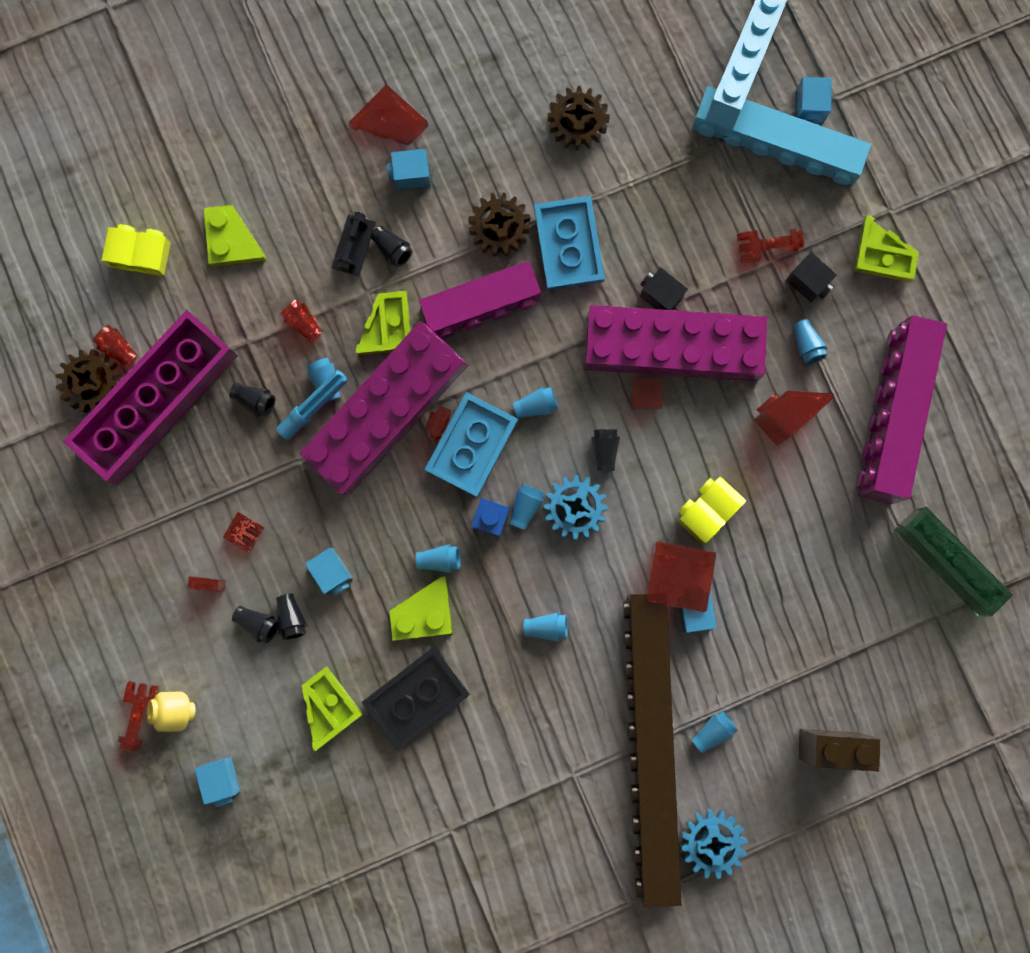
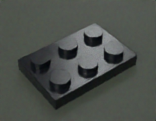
(416, 698)

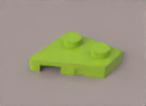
(229, 238)
(884, 253)
(386, 324)
(423, 613)
(328, 707)

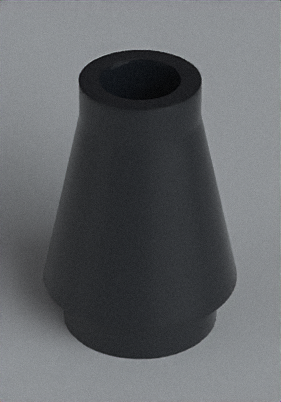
(394, 248)
(255, 399)
(605, 448)
(290, 619)
(257, 624)

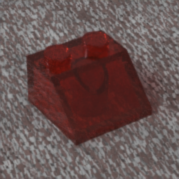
(789, 412)

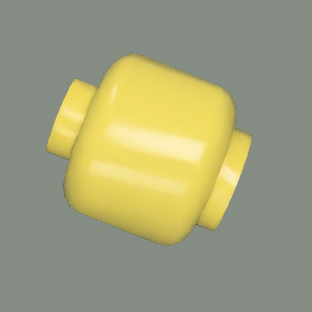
(170, 711)

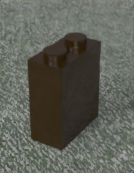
(839, 750)

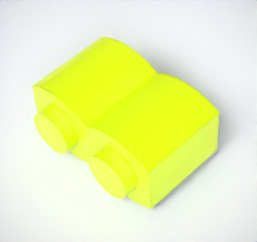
(136, 250)
(710, 510)

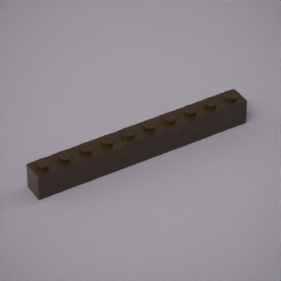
(654, 752)

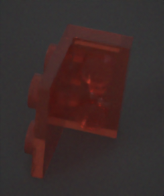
(681, 576)

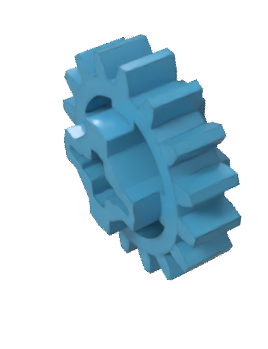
(588, 513)
(727, 842)

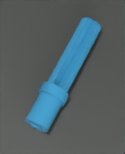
(301, 415)

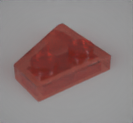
(390, 117)

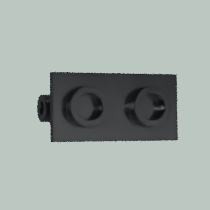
(353, 244)

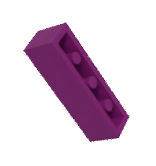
(481, 300)

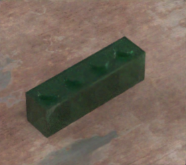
(953, 562)

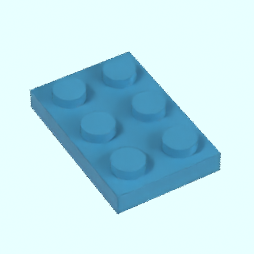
(569, 243)
(471, 444)

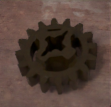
(565, 117)
(489, 228)
(97, 368)

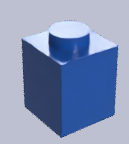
(490, 518)

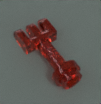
(794, 240)
(139, 701)

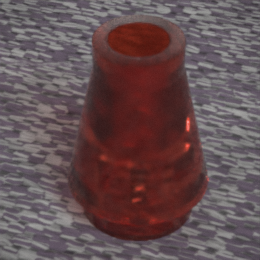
(301, 320)
(115, 345)

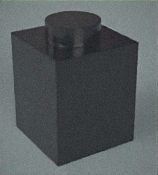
(812, 278)
(662, 290)

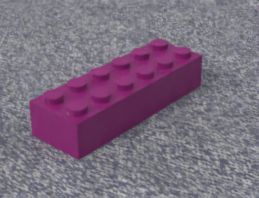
(676, 343)
(150, 398)
(384, 409)
(901, 410)

